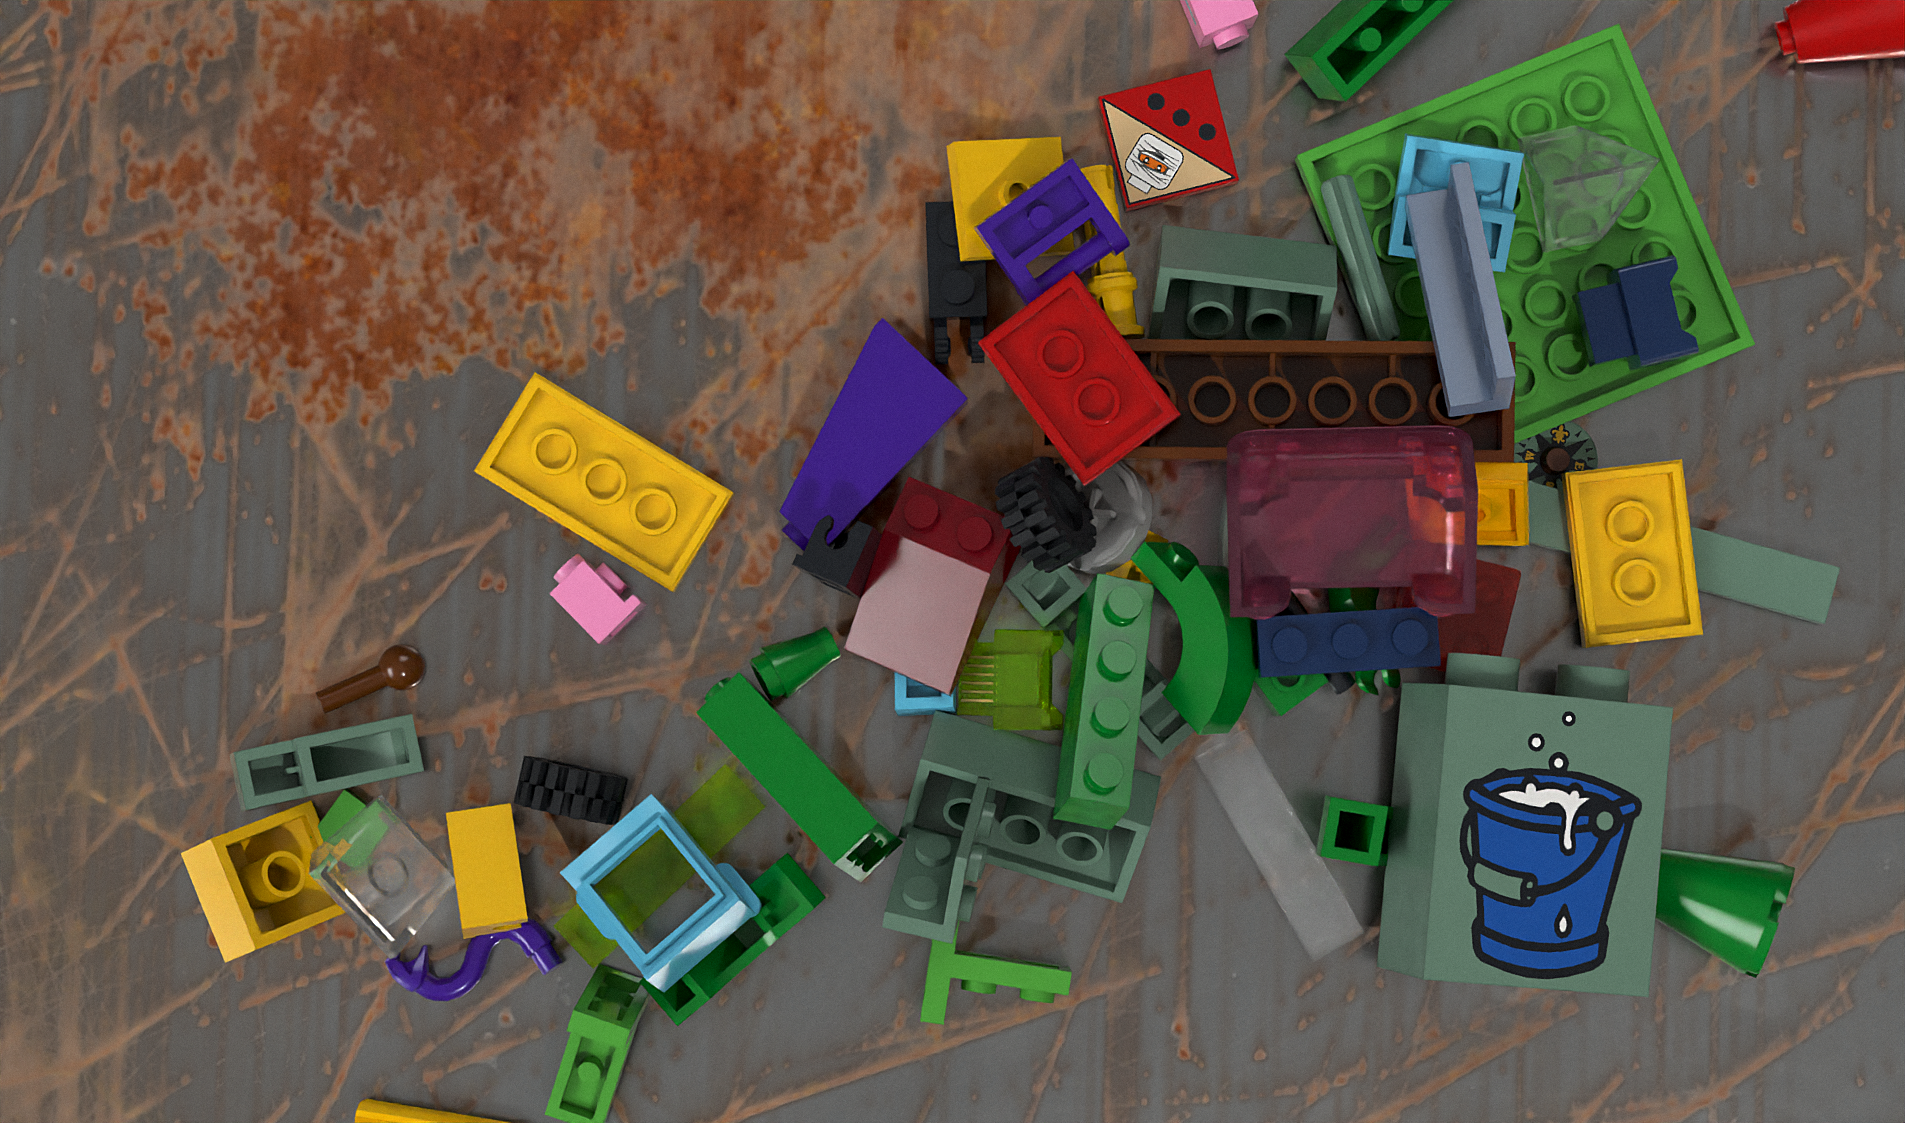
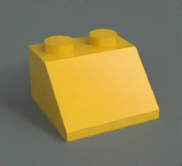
(259, 881)

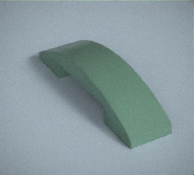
(1054, 604)

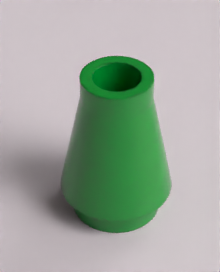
(793, 662)

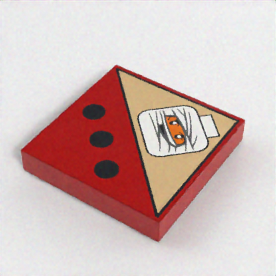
(1167, 140)

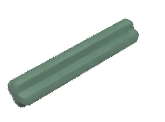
(1360, 259)

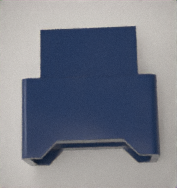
(1634, 317)

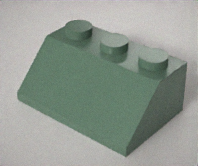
(1240, 287)

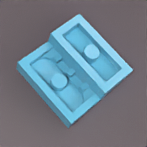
(1495, 177)

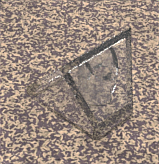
(1580, 183)

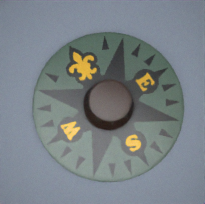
(1557, 452)

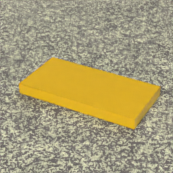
(604, 482)

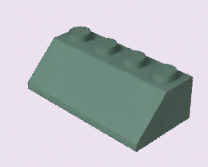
(1024, 788)

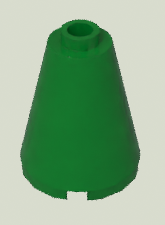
(1723, 903)

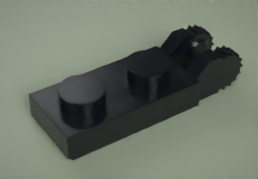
(954, 286)

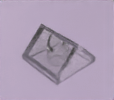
(382, 875)

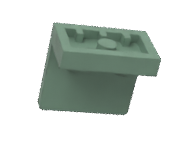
(935, 873)

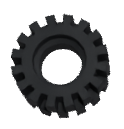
(1045, 514)
(570, 790)

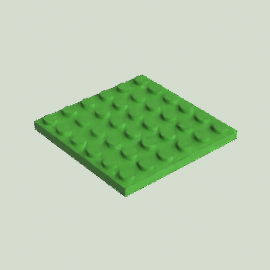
(1581, 85)

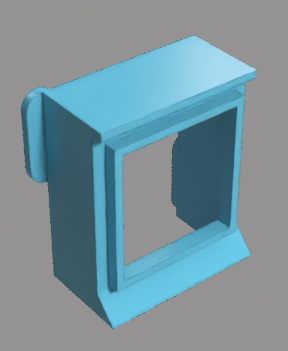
(695, 937)

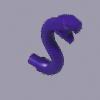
(416, 976)

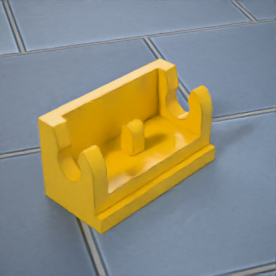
(486, 870)

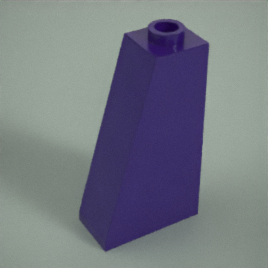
(872, 434)

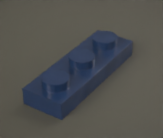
(1347, 642)

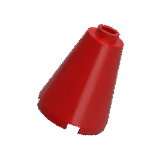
(1842, 30)

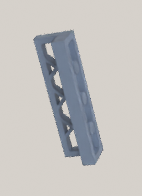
(1461, 296)

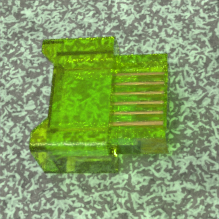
(1013, 680)

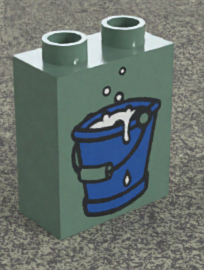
(1525, 830)

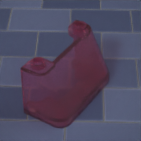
(1352, 515)

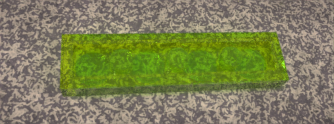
(658, 867)

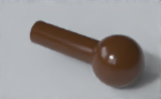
(398, 668)

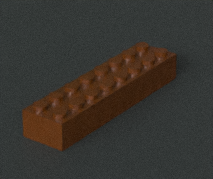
(1297, 385)

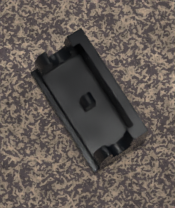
(846, 564)

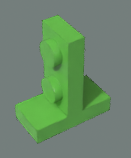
(983, 973)
(597, 1046)

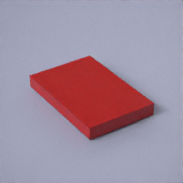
(1079, 378)

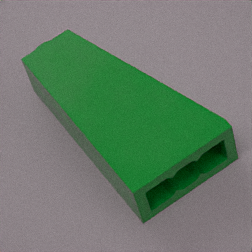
(798, 777)

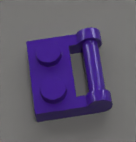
(1043, 218)

